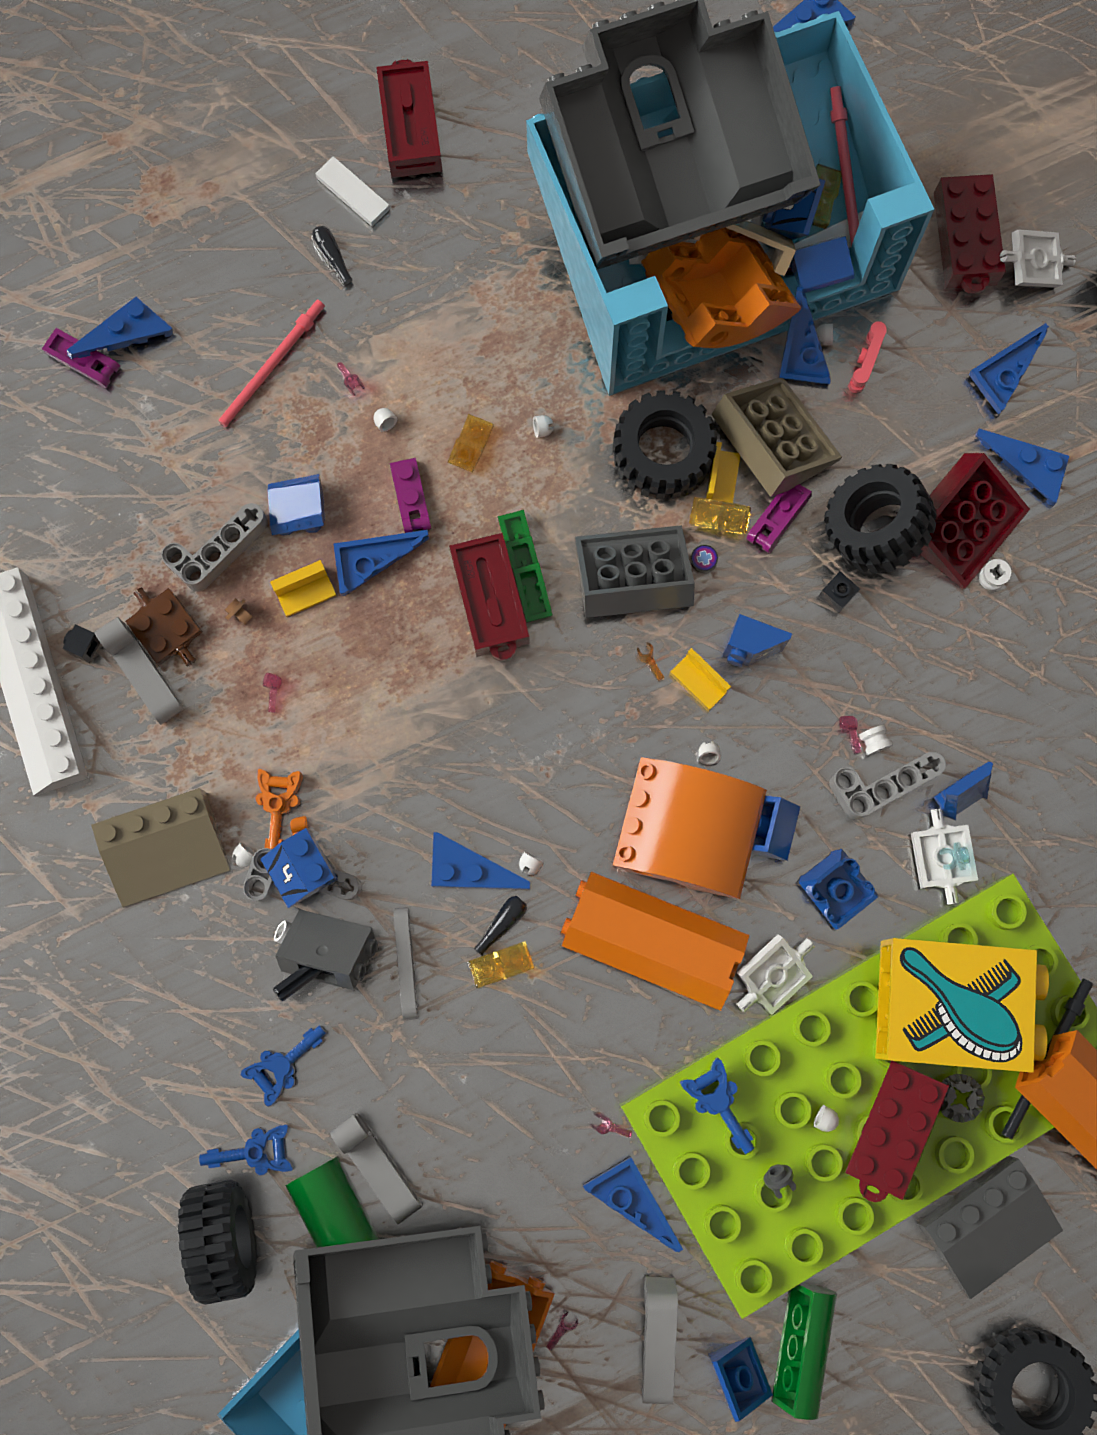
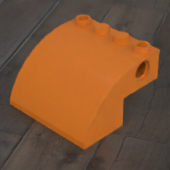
(721, 288)
(690, 827)

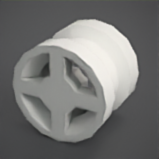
(989, 578)
(875, 740)

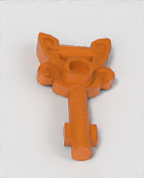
(275, 803)

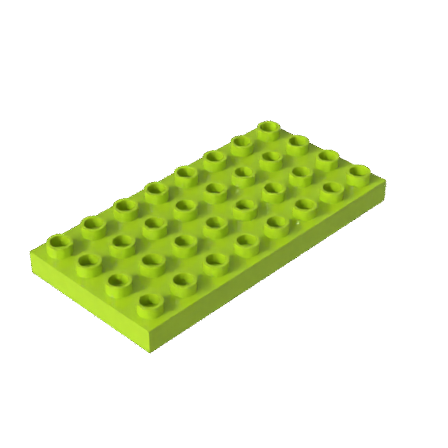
(825, 1055)

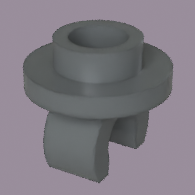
(779, 1177)

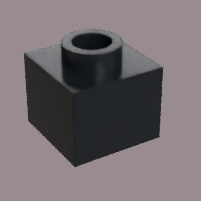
(833, 597)
(81, 643)

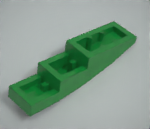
(525, 566)

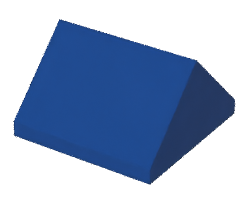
(822, 264)
(741, 1377)

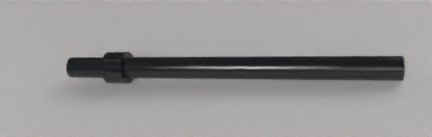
(1074, 1008)

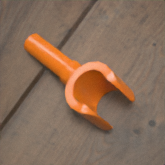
(298, 824)

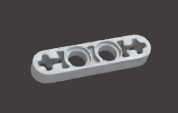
(405, 963)

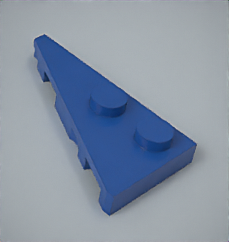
(810, 10)
(125, 327)
(803, 352)
(1001, 373)
(1036, 465)
(365, 558)
(462, 868)
(629, 1195)

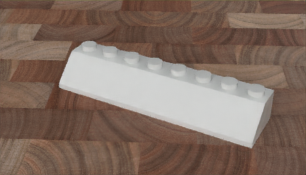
(35, 691)

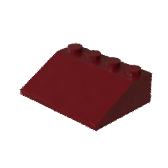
(973, 517)

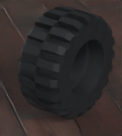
(670, 412)
(864, 495)
(217, 1242)
(1011, 1355)

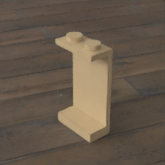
(784, 246)

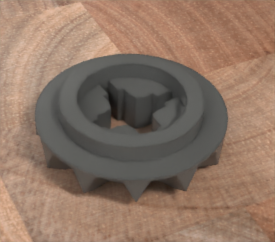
(974, 1101)

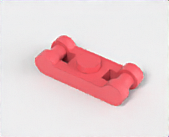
(868, 357)

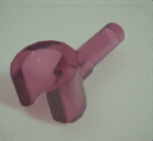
(351, 380)
(272, 682)
(850, 724)
(607, 1126)
(561, 1330)

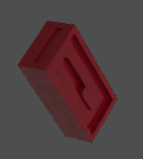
(409, 118)
(969, 232)
(490, 596)
(896, 1132)

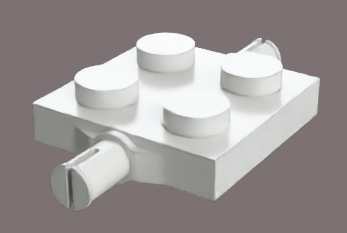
(1037, 258)
(930, 861)
(774, 974)

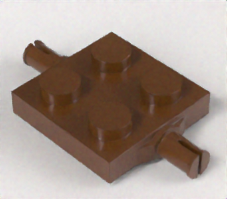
(164, 626)

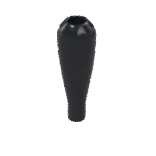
(329, 249)
(504, 920)

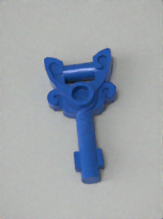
(281, 1066)
(719, 1101)
(254, 1152)

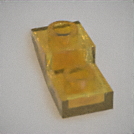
(830, 192)
(470, 443)
(720, 515)
(500, 964)

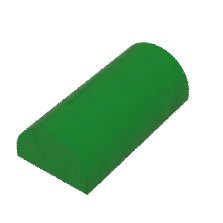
(331, 1206)
(804, 1350)

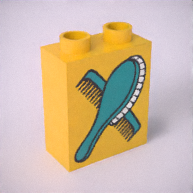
(960, 1005)

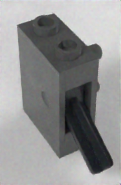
(324, 952)

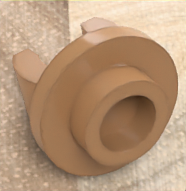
(235, 609)

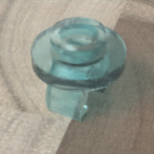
(959, 854)

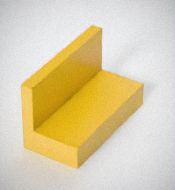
(723, 475)
(303, 588)
(700, 680)

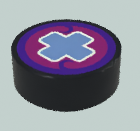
(704, 558)

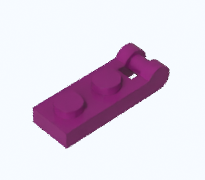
(57, 347)
(410, 494)
(779, 517)

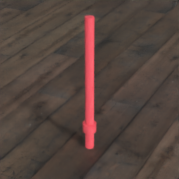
(838, 117)
(303, 324)

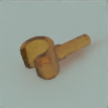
(650, 660)

